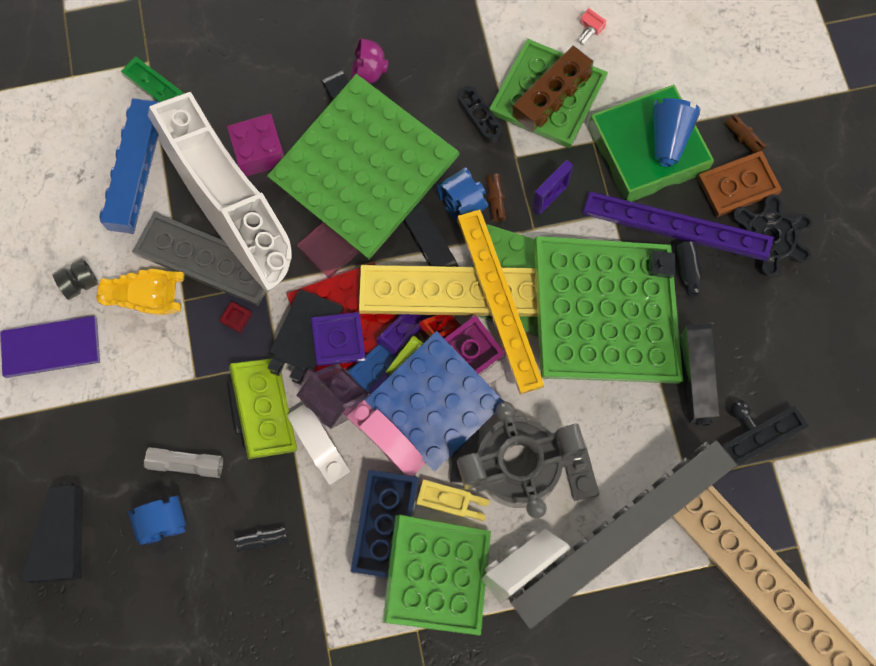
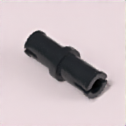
(260, 539)

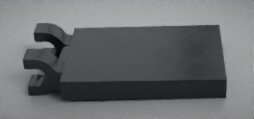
(295, 339)

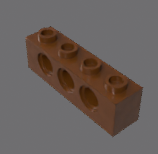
(573, 63)

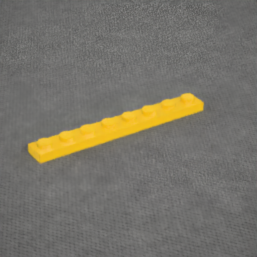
(500, 302)

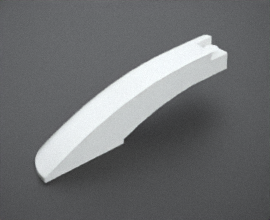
(222, 190)

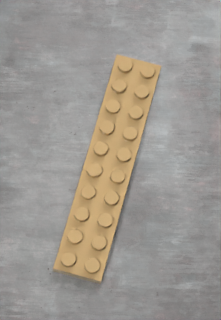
(769, 583)

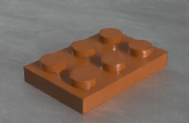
(739, 183)

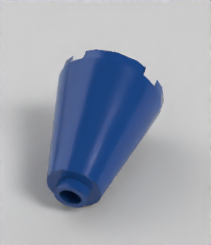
(672, 129)

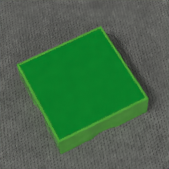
(627, 144)

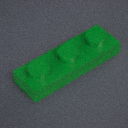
(149, 81)

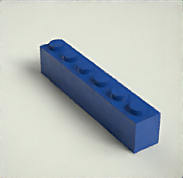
(130, 170)

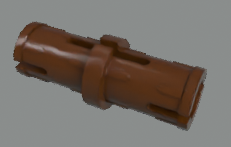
(745, 134)
(496, 198)

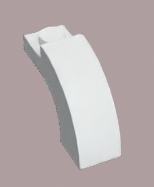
(318, 444)

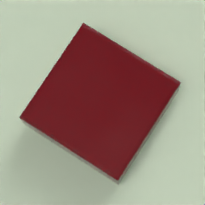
(235, 317)

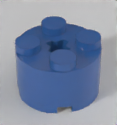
(462, 194)
(157, 519)

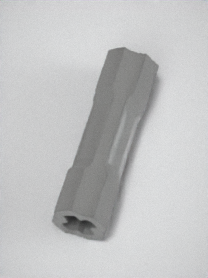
(168, 460)

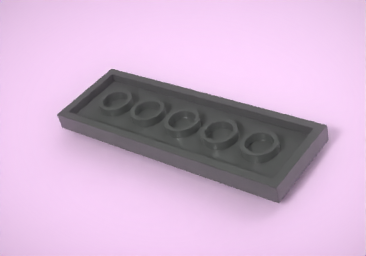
(198, 257)

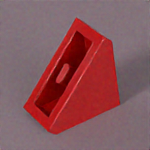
(441, 323)

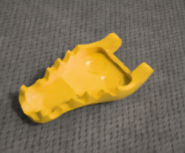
(146, 291)

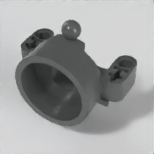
(553, 451)

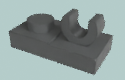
(582, 478)

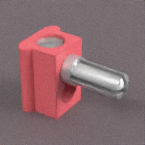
(593, 23)

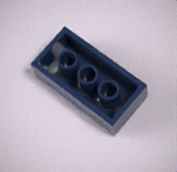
(383, 500)

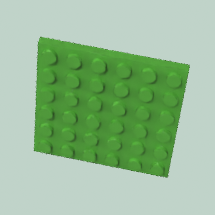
(363, 166)
(605, 312)

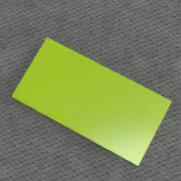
(262, 409)

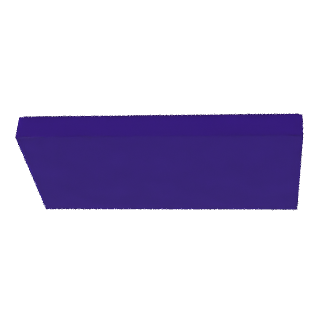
(49, 347)

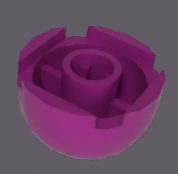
(369, 61)

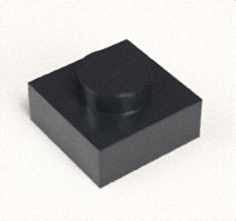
(661, 264)

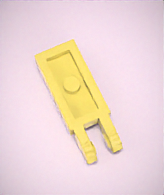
(450, 500)

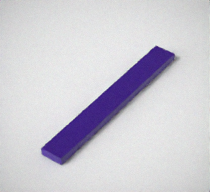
(678, 226)

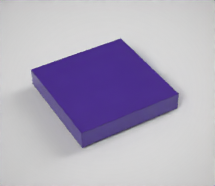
(552, 187)
(338, 339)

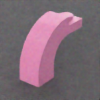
(387, 439)

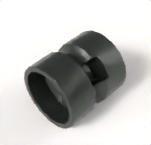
(74, 279)

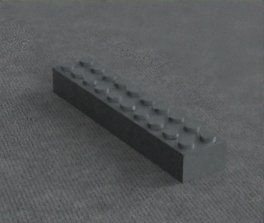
(623, 534)

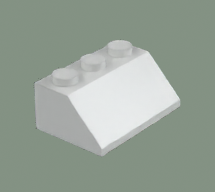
(523, 563)

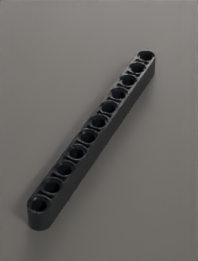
(418, 220)

